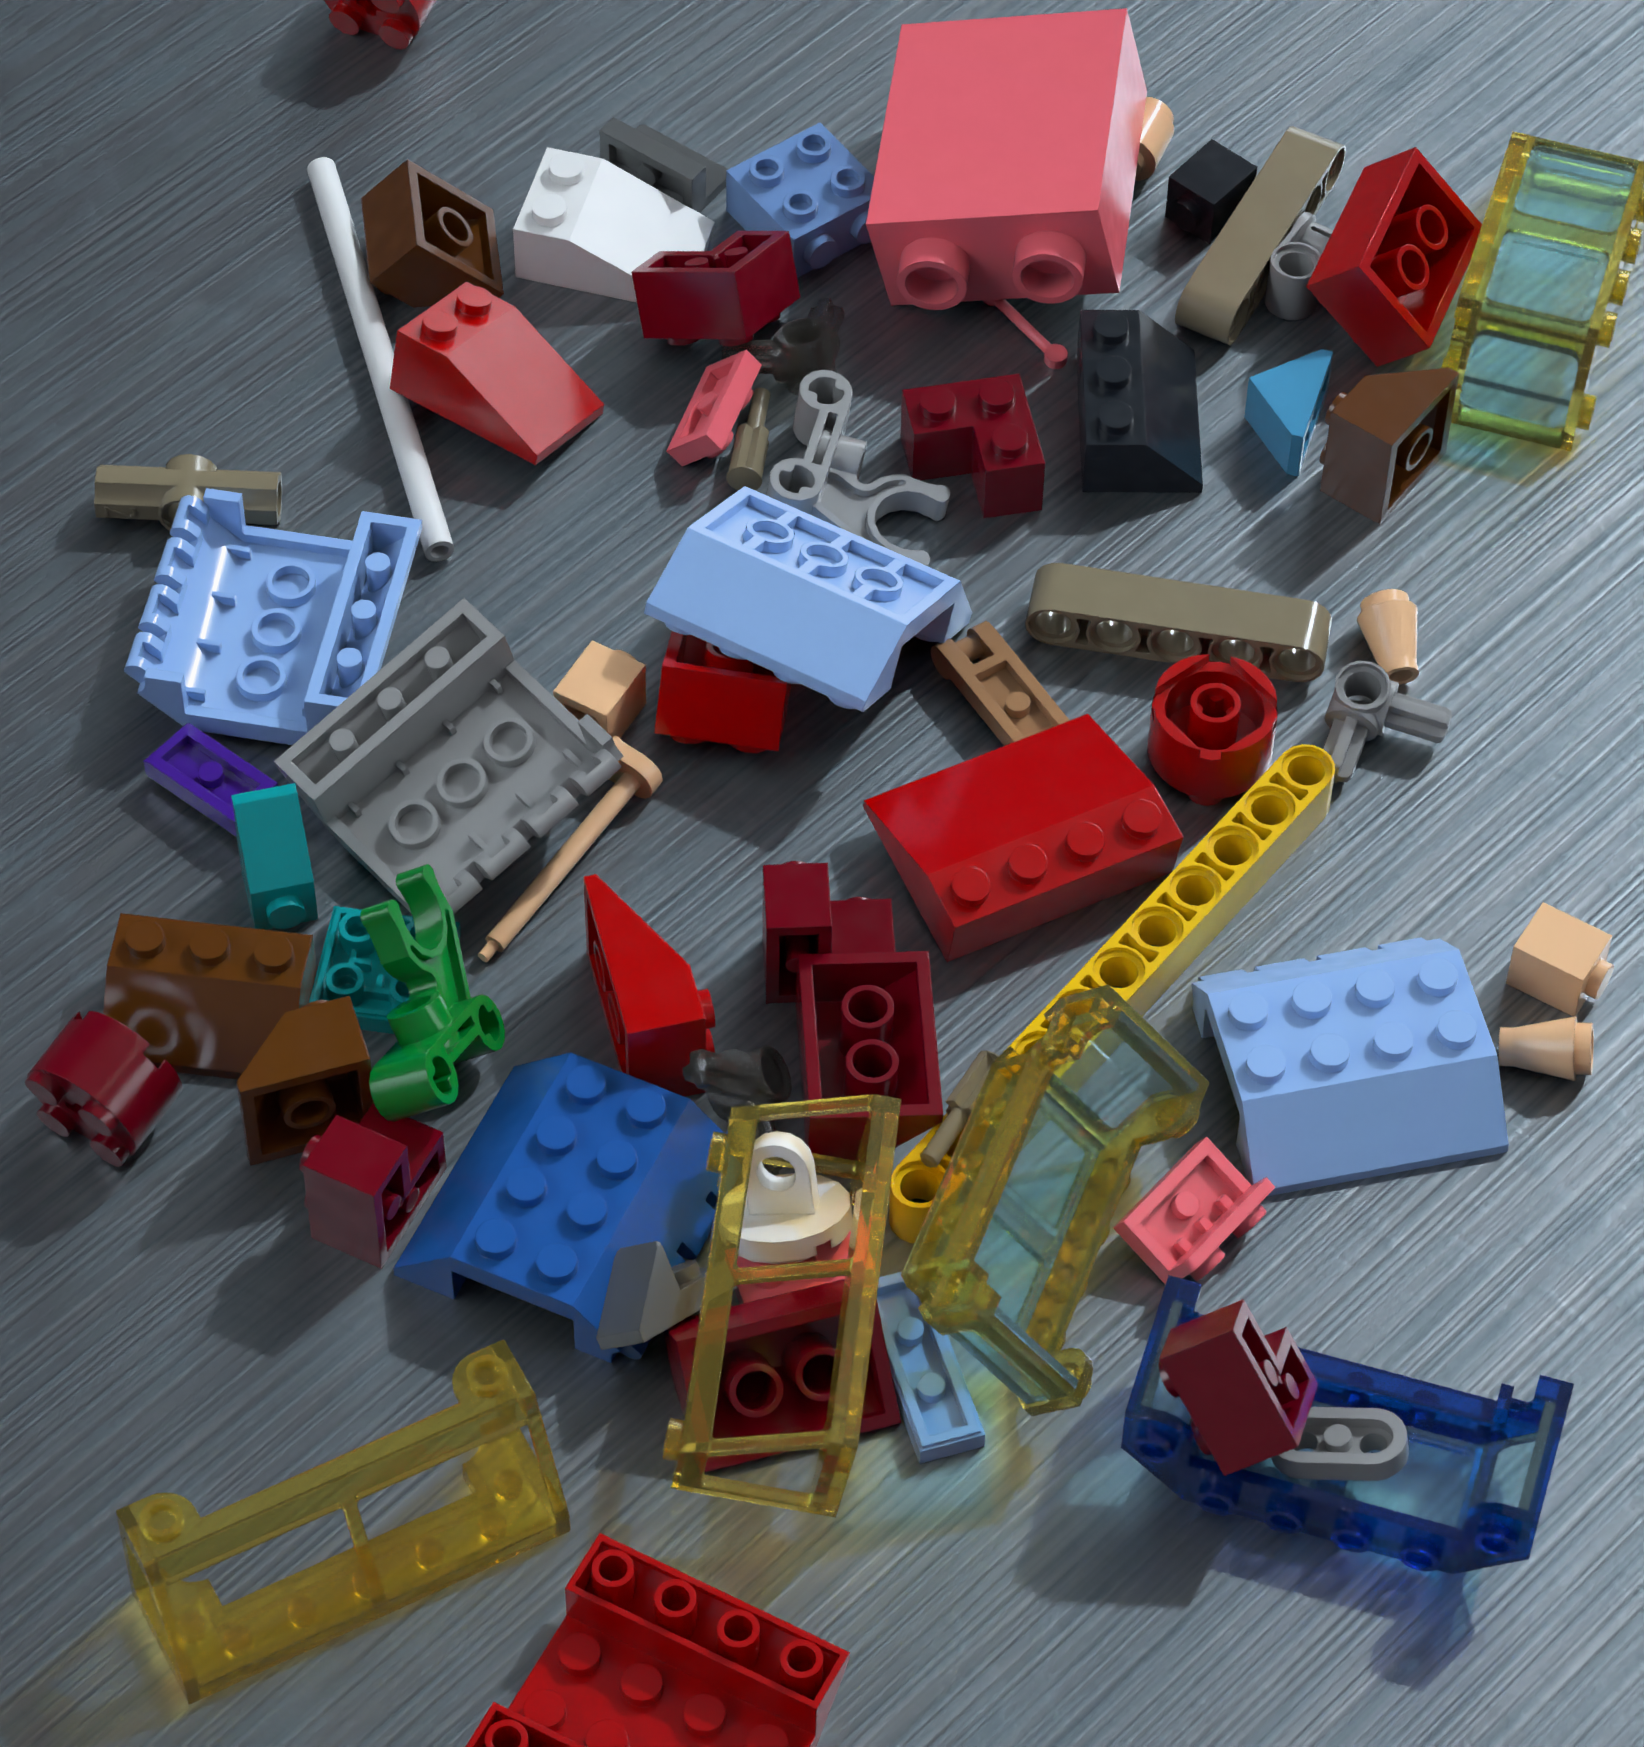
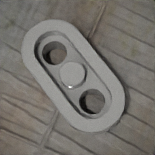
(1341, 1446)

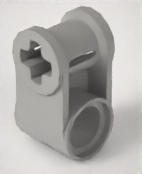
(1292, 268)

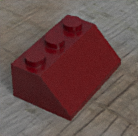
(867, 1032)
(782, 1368)

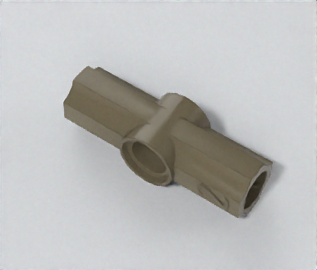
(156, 491)

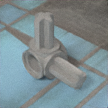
(1355, 723)

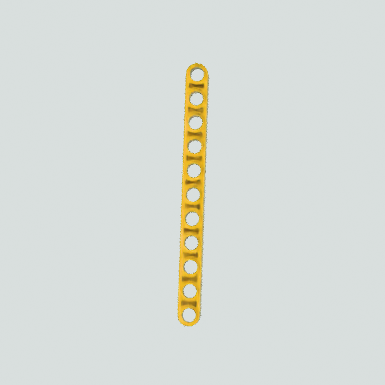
(1217, 878)

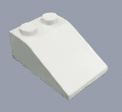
(596, 224)

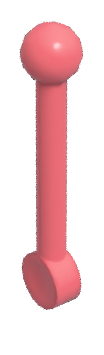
(1054, 354)

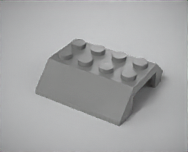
(448, 760)

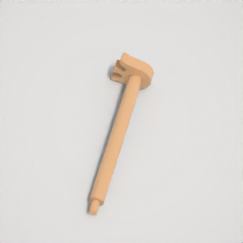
(635, 777)

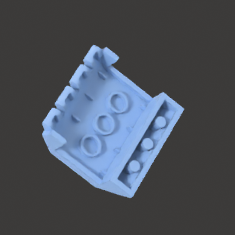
(265, 623)
(1355, 1063)

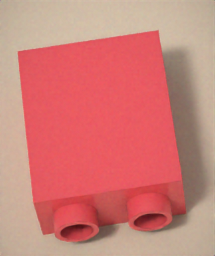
(1008, 159)

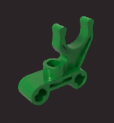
(440, 1018)

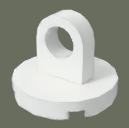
(793, 1210)

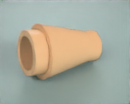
(1391, 632)
(1549, 1047)

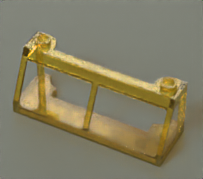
(730, 1155)
(510, 1511)

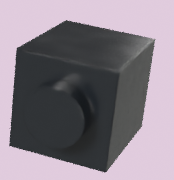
(1208, 190)

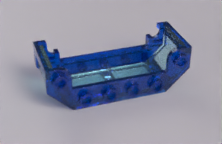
(1454, 1507)

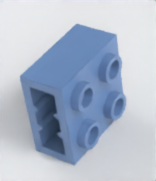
(806, 189)

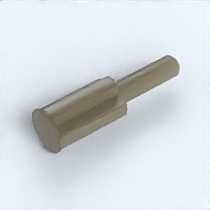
(751, 445)
(960, 1106)

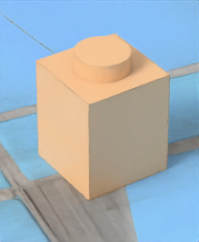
(606, 687)
(1560, 960)

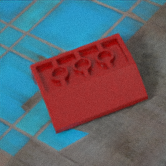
(666, 1666)

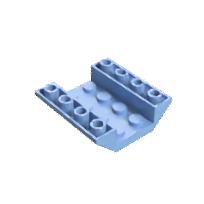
(803, 597)

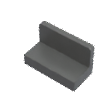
(662, 163)

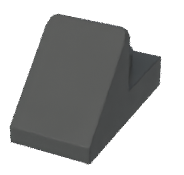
(647, 1295)

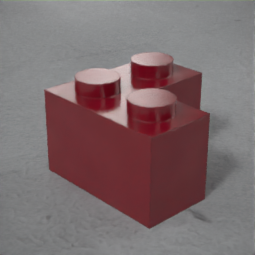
(717, 291)
(977, 431)
(805, 921)
(369, 1182)
(1239, 1386)

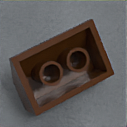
(205, 989)

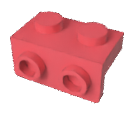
(1192, 1213)

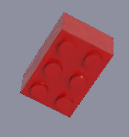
(1396, 257)

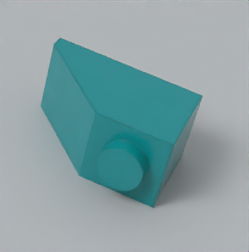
(274, 857)

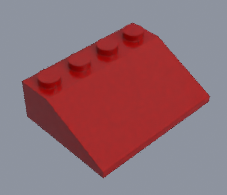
(1025, 835)

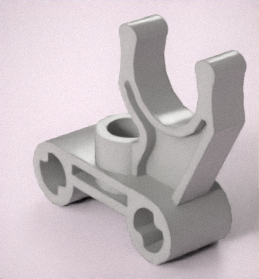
(828, 475)

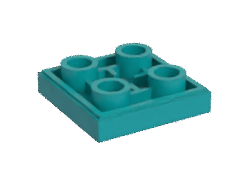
(353, 969)

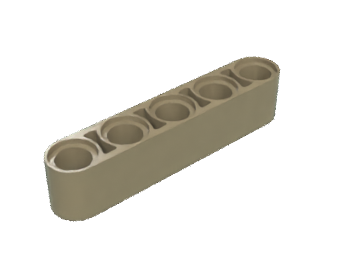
(1236, 267)
(1177, 620)

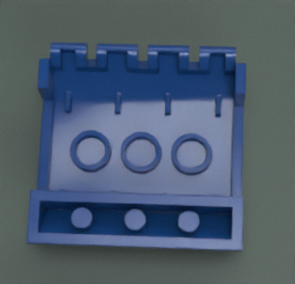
(560, 1182)

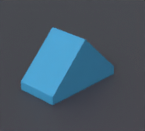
(1287, 404)

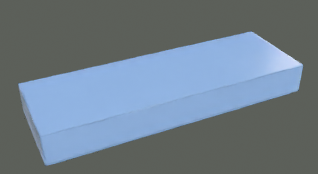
(926, 1377)

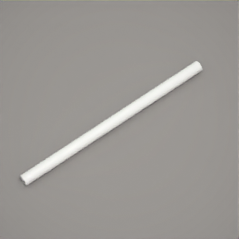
(379, 359)

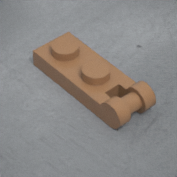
(998, 685)

